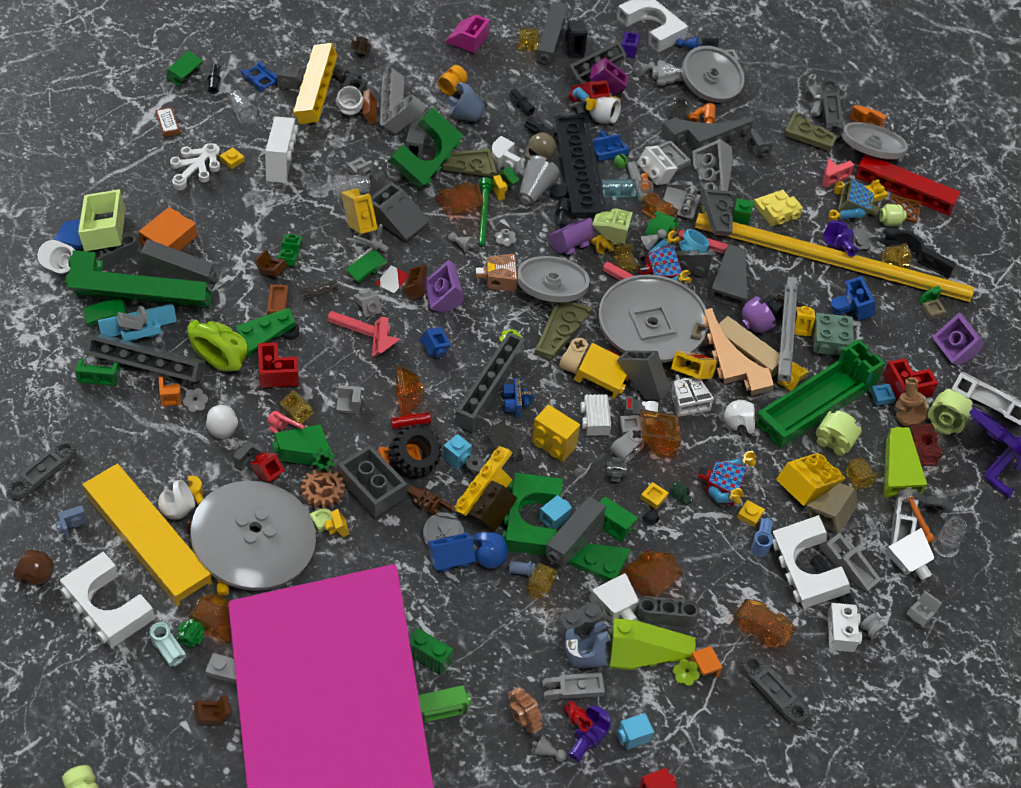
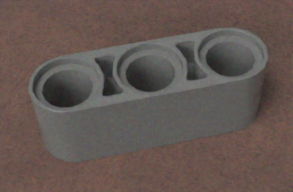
(119, 253)
(657, 612)

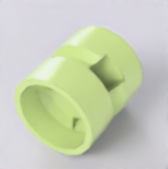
(79, 777)

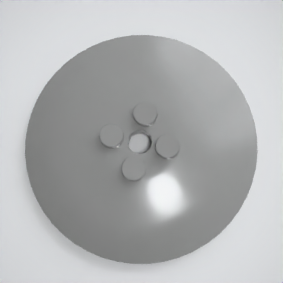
(653, 298)
(247, 558)

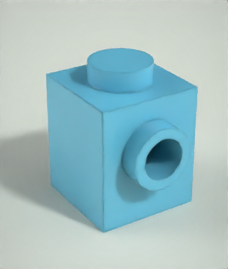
(457, 452)
(555, 512)
(635, 731)

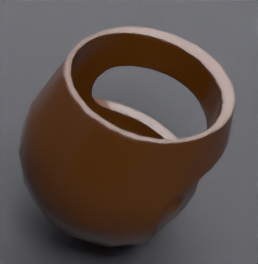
(34, 567)

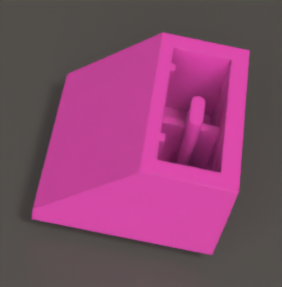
(470, 33)

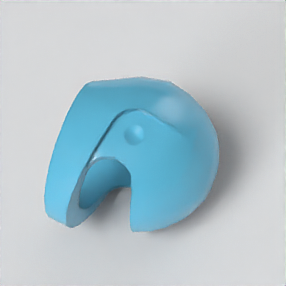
(693, 241)

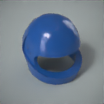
(492, 549)

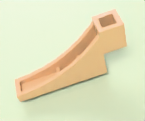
(732, 363)

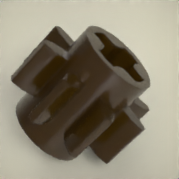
(361, 46)

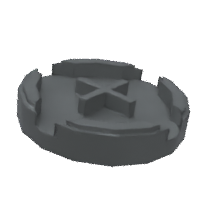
(441, 526)

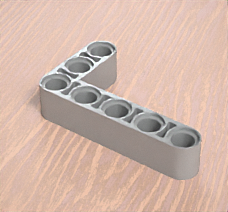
(396, 110)

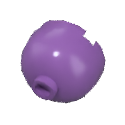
(757, 316)

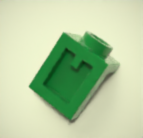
(509, 176)

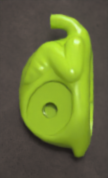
(218, 345)

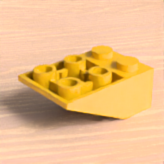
(809, 477)

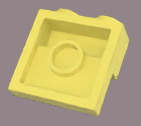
(778, 208)

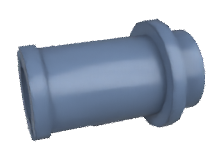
(522, 568)

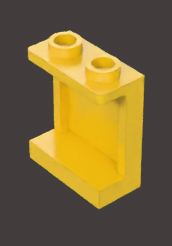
(359, 211)
(603, 369)

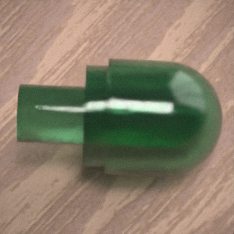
(680, 492)

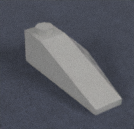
(714, 165)

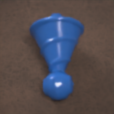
(691, 43)

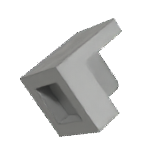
(349, 399)

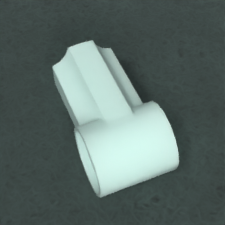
(167, 645)

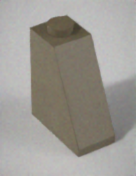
(834, 507)

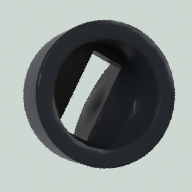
(651, 517)

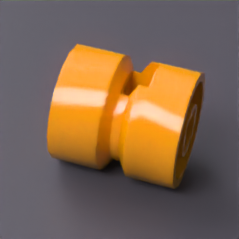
(451, 78)

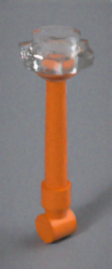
(645, 185)
(908, 495)

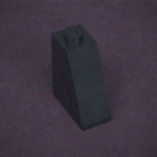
(576, 38)

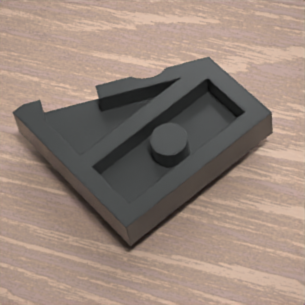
(695, 262)

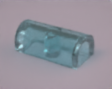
(618, 187)

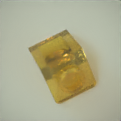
(624, 258)

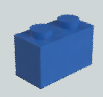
(452, 552)

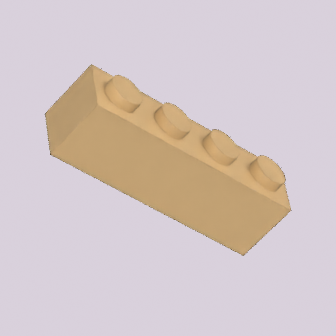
(750, 345)

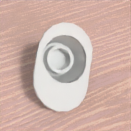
(55, 256)

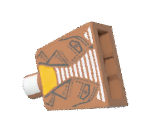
(499, 272)

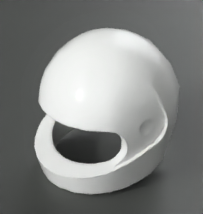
(349, 100)
(603, 110)
(740, 413)
(221, 421)
(178, 503)

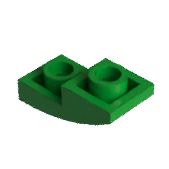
(290, 248)
(367, 264)
(103, 310)

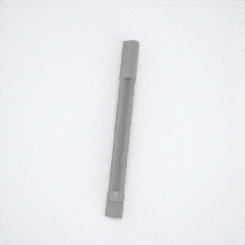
(788, 330)

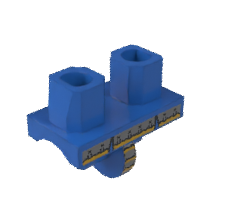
(519, 398)

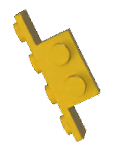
(489, 472)

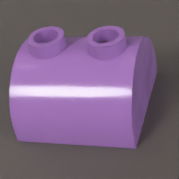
(571, 236)
(444, 288)
(958, 340)

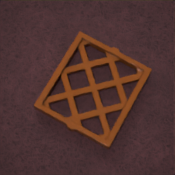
(905, 200)

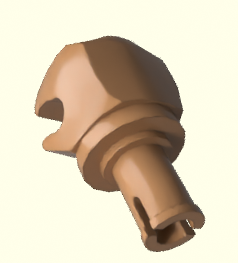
(911, 405)

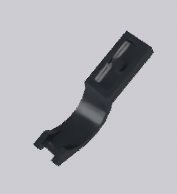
(924, 255)

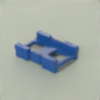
(264, 74)

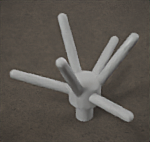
(374, 243)

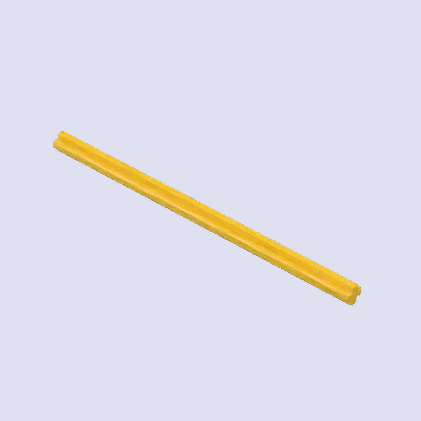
(842, 259)

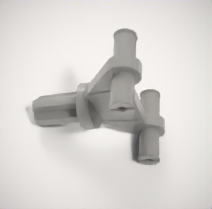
(815, 91)

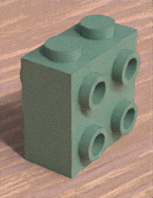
(832, 333)

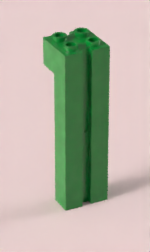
(89, 280)
(824, 392)

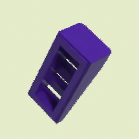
(630, 43)

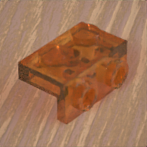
(654, 203)

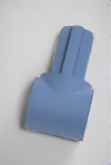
(763, 536)

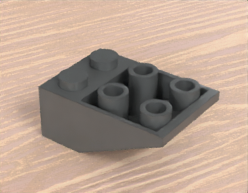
(398, 212)

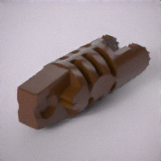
(428, 500)

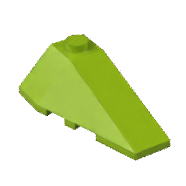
(643, 644)

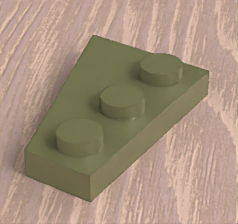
(804, 131)
(471, 162)

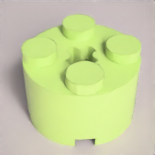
(950, 412)
(838, 432)

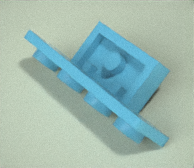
(156, 317)

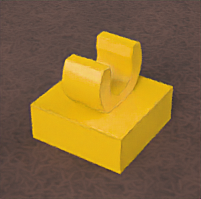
(878, 190)
(338, 524)

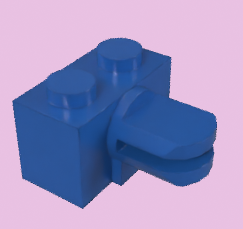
(857, 299)

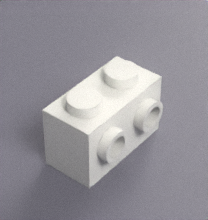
(657, 165)
(843, 627)

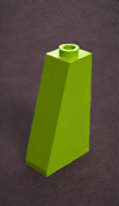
(902, 463)

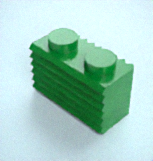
(430, 651)

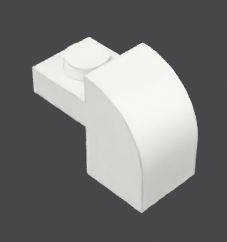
(504, 155)

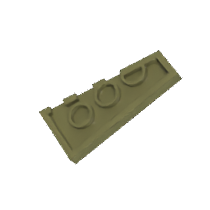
(561, 326)

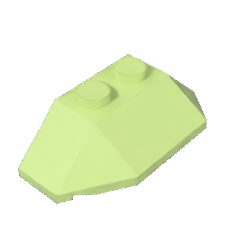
(613, 225)

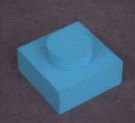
(882, 394)

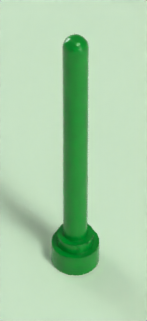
(485, 186)

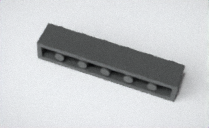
(145, 357)
(489, 382)

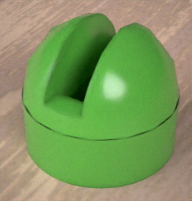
(620, 161)

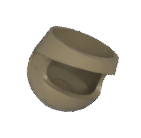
(542, 144)

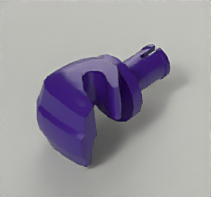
(840, 237)
(594, 736)

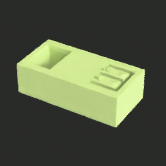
(102, 232)

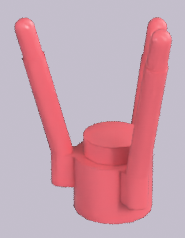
(279, 421)

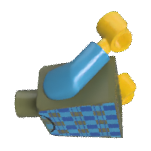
(855, 201)

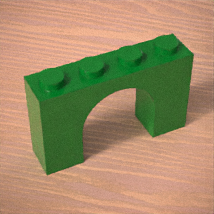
(445, 138)
(530, 490)

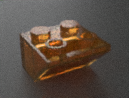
(459, 198)
(652, 572)

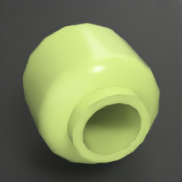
(892, 215)

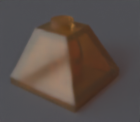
(408, 390)
(661, 432)
(214, 615)

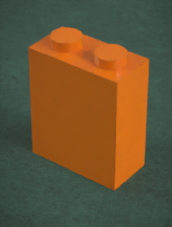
(169, 229)

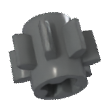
(616, 469)

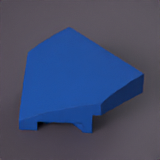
(609, 146)
(69, 234)

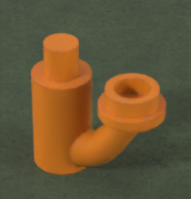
(708, 111)

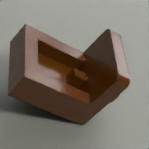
(268, 265)
(212, 711)

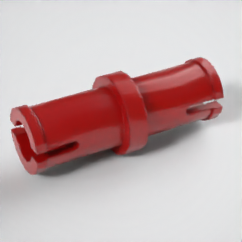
(410, 419)
(578, 716)

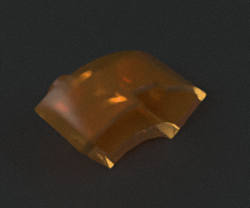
(764, 623)

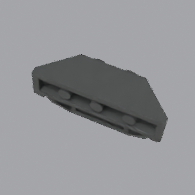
(582, 69)

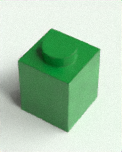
(742, 211)

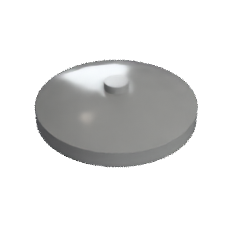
(712, 74)
(874, 140)
(553, 279)

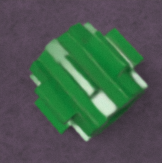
(321, 465)
(190, 633)

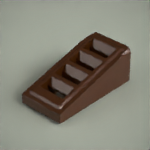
(416, 282)

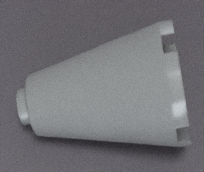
(537, 179)

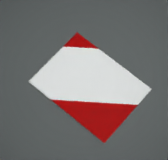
(392, 279)

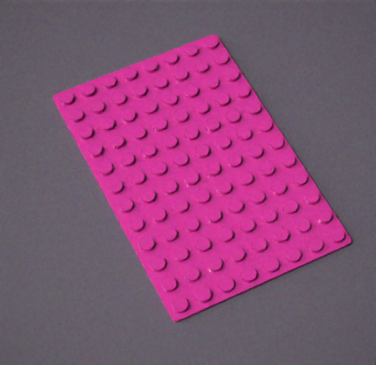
(329, 686)

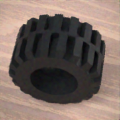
(425, 441)

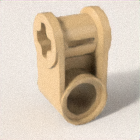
(574, 355)

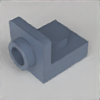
(70, 518)

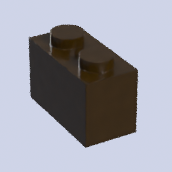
(493, 505)

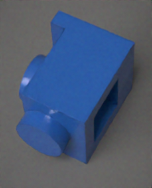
(435, 342)

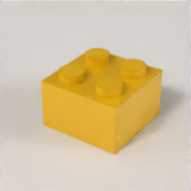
(555, 433)

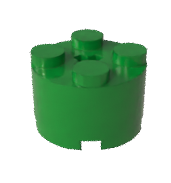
(663, 222)

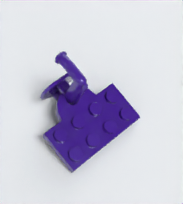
(1002, 435)

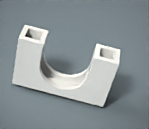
(661, 37)
(988, 395)
(809, 588)
(111, 625)

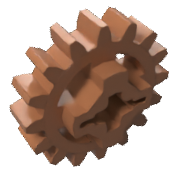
(325, 487)
(525, 710)

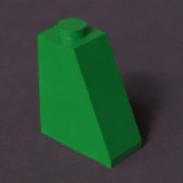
(300, 445)

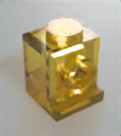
(529, 39)
(897, 255)
(296, 407)
(860, 473)
(541, 580)

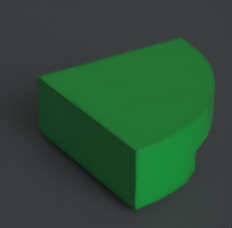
(931, 294)

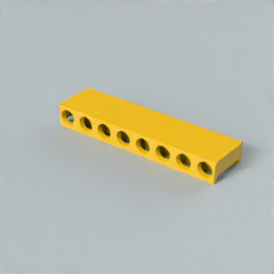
(146, 533)

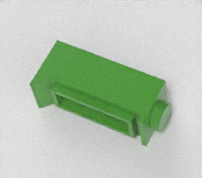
(444, 703)

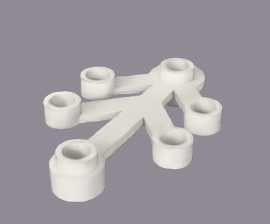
(209, 151)

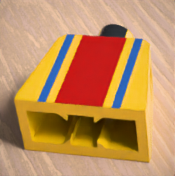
(700, 366)

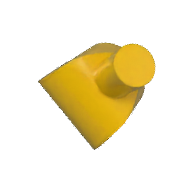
(601, 244)
(196, 488)

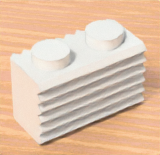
(596, 415)

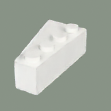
(280, 149)

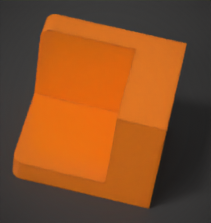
(169, 394)
(707, 661)

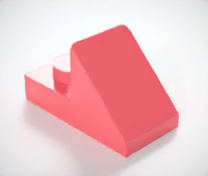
(836, 173)
(381, 340)

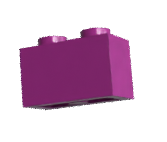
(608, 71)

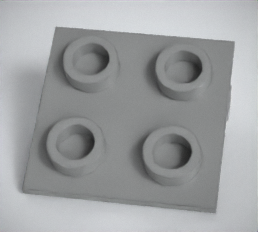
(684, 201)

